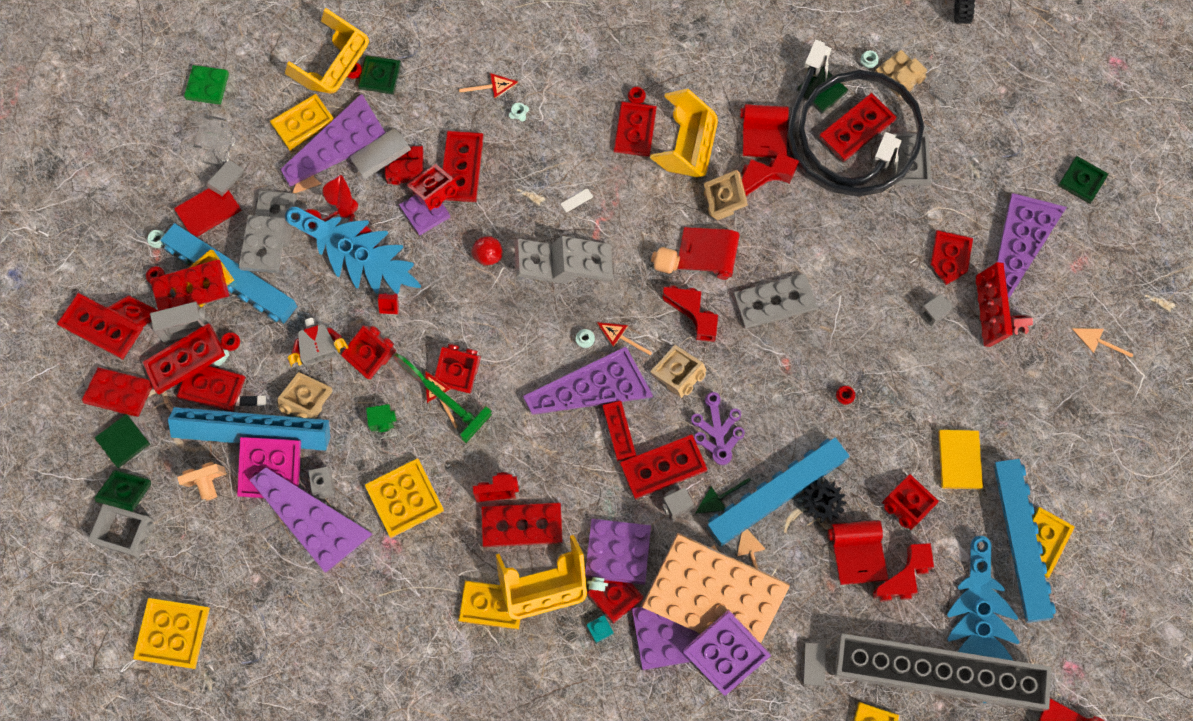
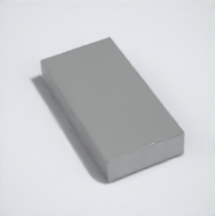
(225, 177)
(814, 664)

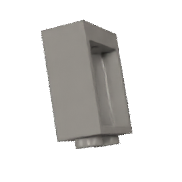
(178, 321)
(104, 523)

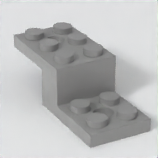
(267, 232)
(563, 260)

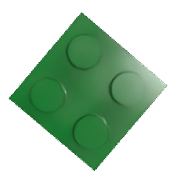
(206, 84)

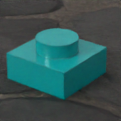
(600, 629)

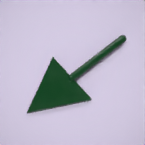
(713, 502)

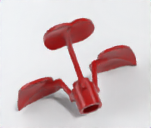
(338, 193)

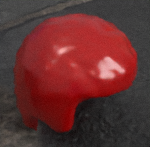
(487, 251)

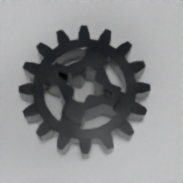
(821, 493)

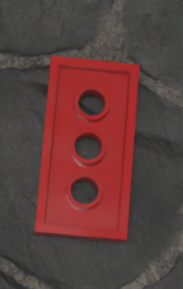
(857, 139)
(472, 159)
(194, 275)
(993, 304)
(87, 330)
(172, 356)
(668, 454)
(531, 535)

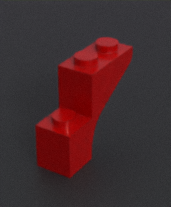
(758, 174)
(688, 303)
(904, 583)

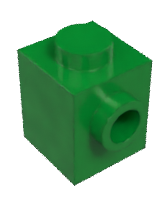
(381, 418)

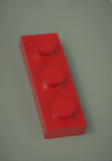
(619, 431)

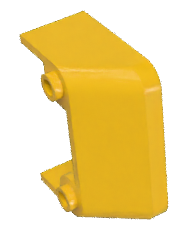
(352, 46)
(694, 138)
(546, 589)

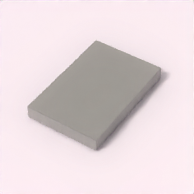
(380, 153)
(920, 170)

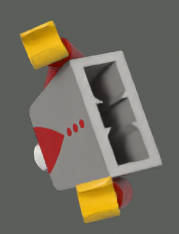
(315, 344)

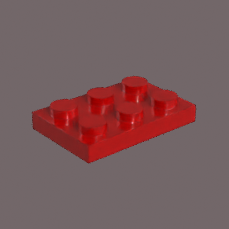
(117, 392)

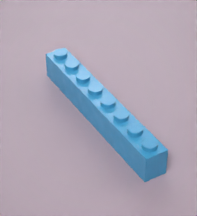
(245, 284)
(230, 426)
(776, 492)
(1023, 541)

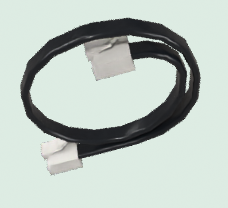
(889, 144)

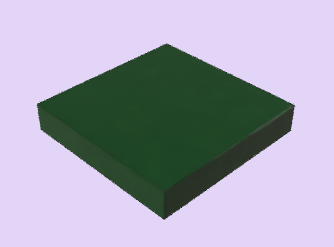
(379, 74)
(828, 97)
(1083, 179)
(122, 441)
(123, 490)

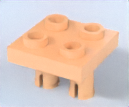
(203, 479)

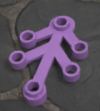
(717, 431)

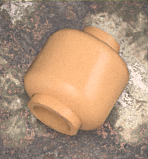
(665, 260)

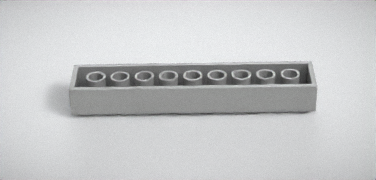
(943, 672)

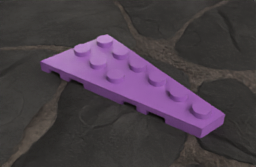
(336, 142)
(1023, 235)
(599, 383)
(318, 527)

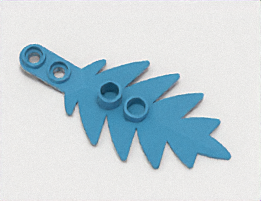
(358, 250)
(981, 602)

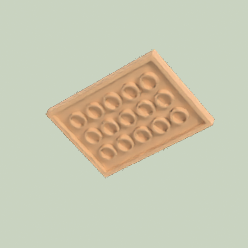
(702, 584)

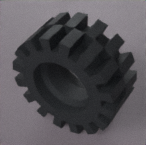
(963, 11)

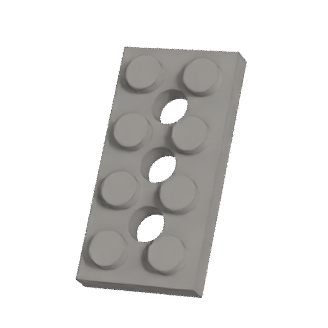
(779, 289)

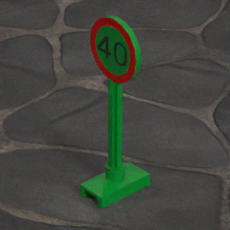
(474, 423)

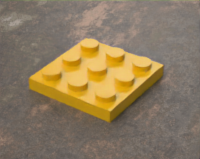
(404, 498)
(171, 633)

